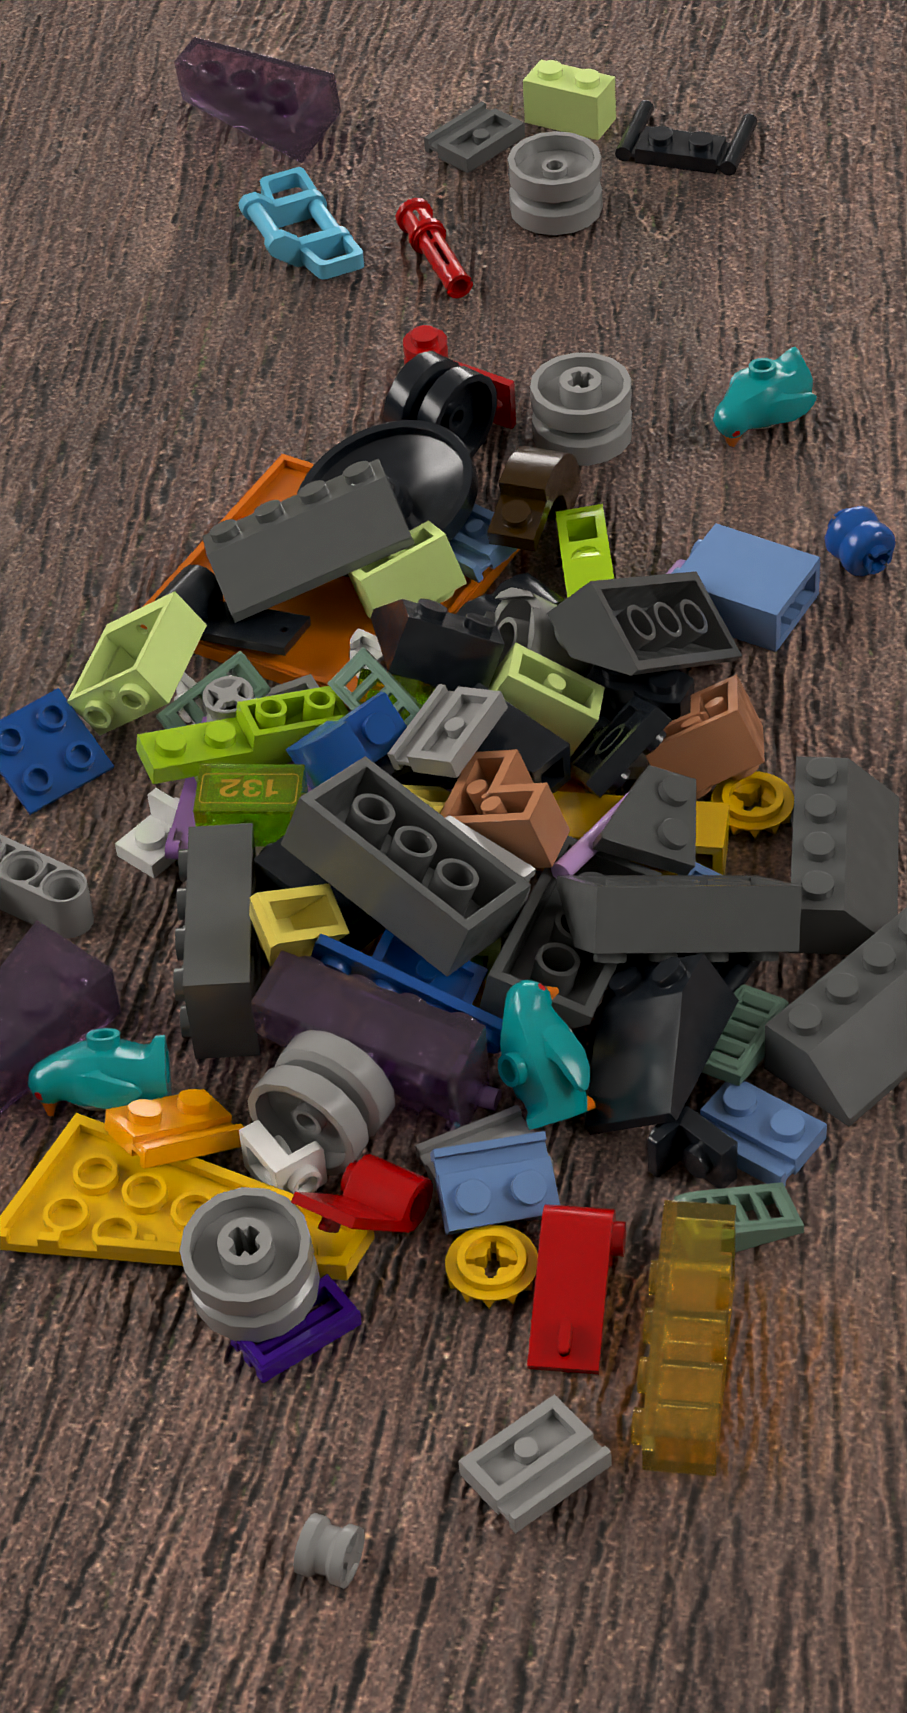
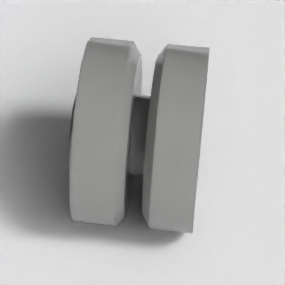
(555, 183)
(582, 407)
(323, 1094)
(250, 1264)

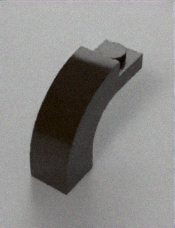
(531, 490)

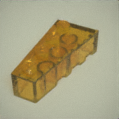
(687, 1339)

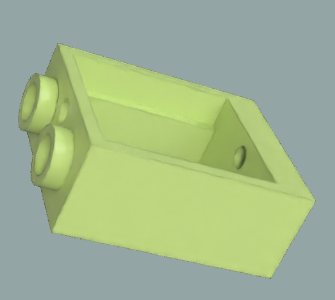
(135, 666)

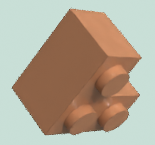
(715, 740)
(508, 807)

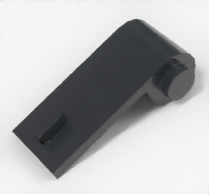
(265, 632)

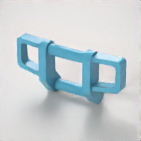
(308, 250)

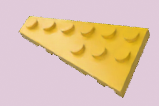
(103, 1205)

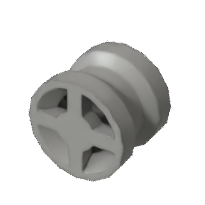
(222, 696)
(329, 1550)

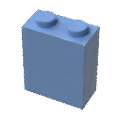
(755, 583)

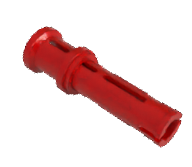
(429, 239)

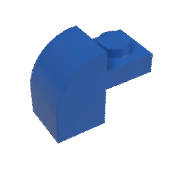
(336, 745)

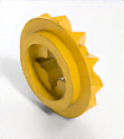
(775, 807)
(470, 1256)

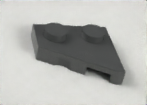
(655, 823)

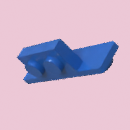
(405, 971)

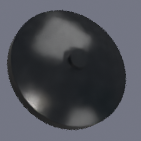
(423, 465)

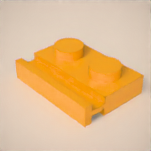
(173, 1128)

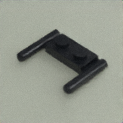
(683, 149)

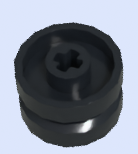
(445, 394)

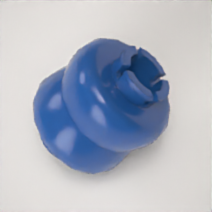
(860, 541)

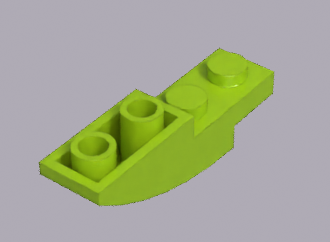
(584, 546)
(254, 736)

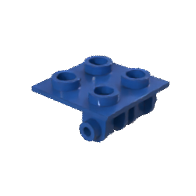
(48, 752)

